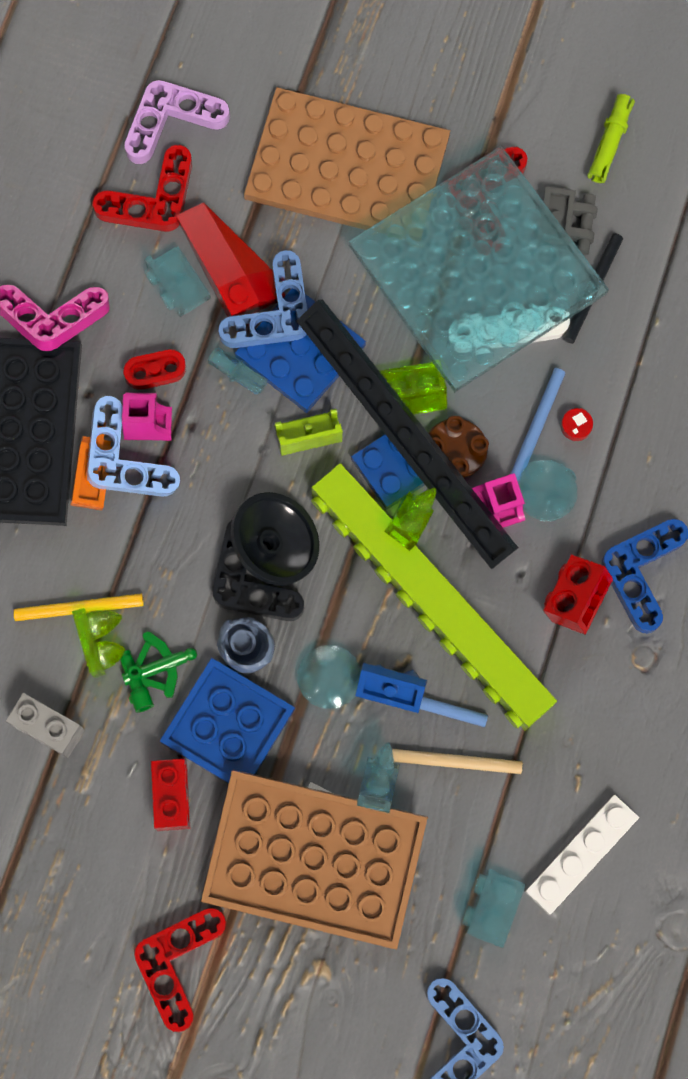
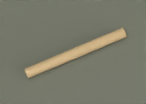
(457, 761)

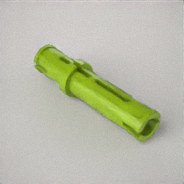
(608, 145)

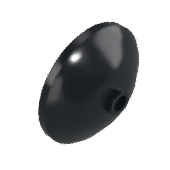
(286, 532)

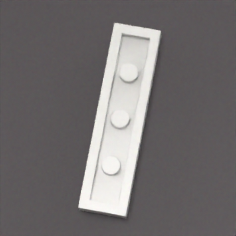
(581, 854)

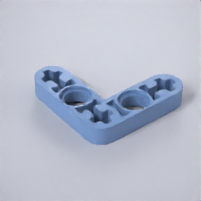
(277, 318)
(469, 1051)

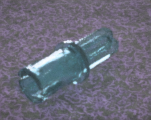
(237, 371)

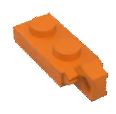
(83, 492)

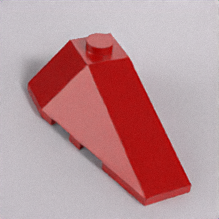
(233, 269)

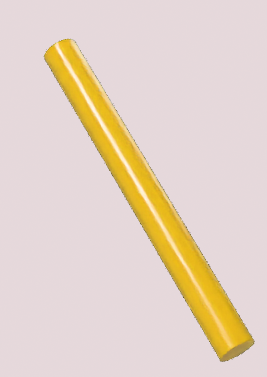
(63, 609)

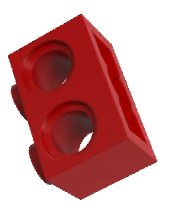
(585, 596)
(170, 795)

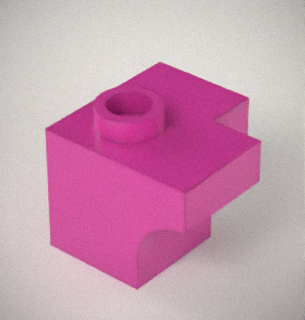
(145, 418)
(503, 499)

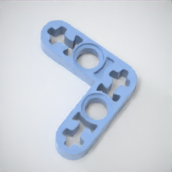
(110, 458)

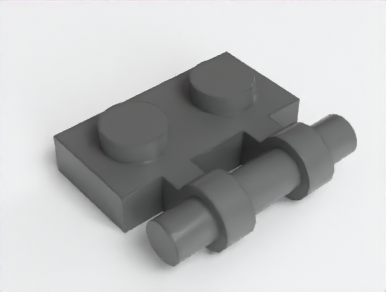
(563, 207)

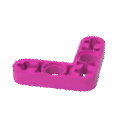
(46, 323)

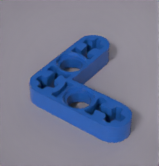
(634, 561)

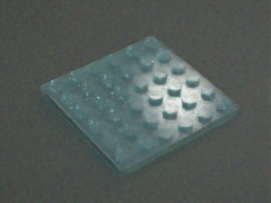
(478, 268)

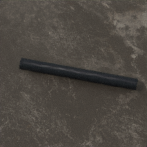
(601, 269)

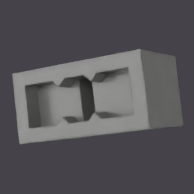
(45, 725)

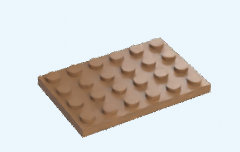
(342, 160)
(314, 859)

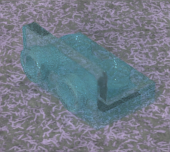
(177, 280)
(494, 908)

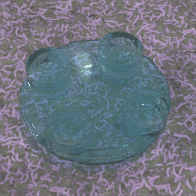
(547, 490)
(329, 677)

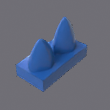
(391, 687)

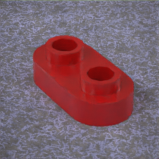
(154, 367)

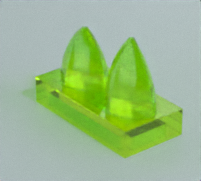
(411, 518)
(91, 627)

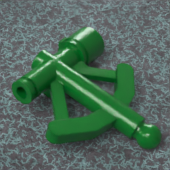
(136, 675)

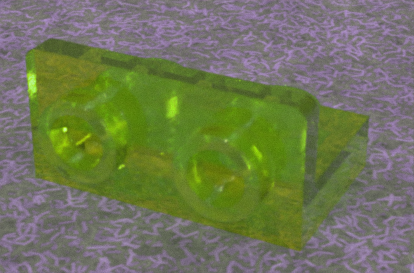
(419, 387)

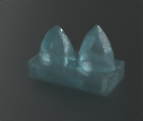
(379, 781)

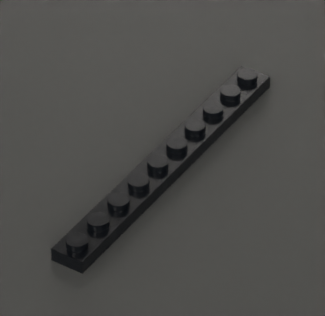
(407, 434)

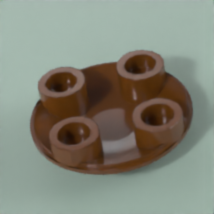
(461, 443)

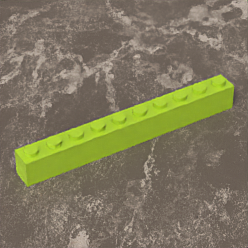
(434, 599)

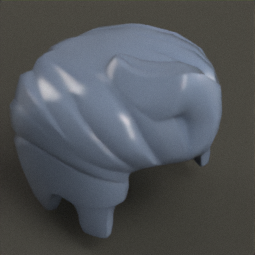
(245, 644)

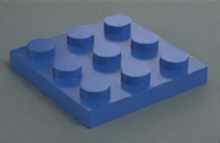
(293, 366)
(227, 723)

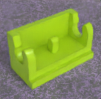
(309, 432)

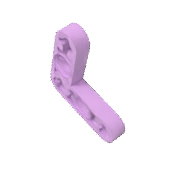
(170, 106)

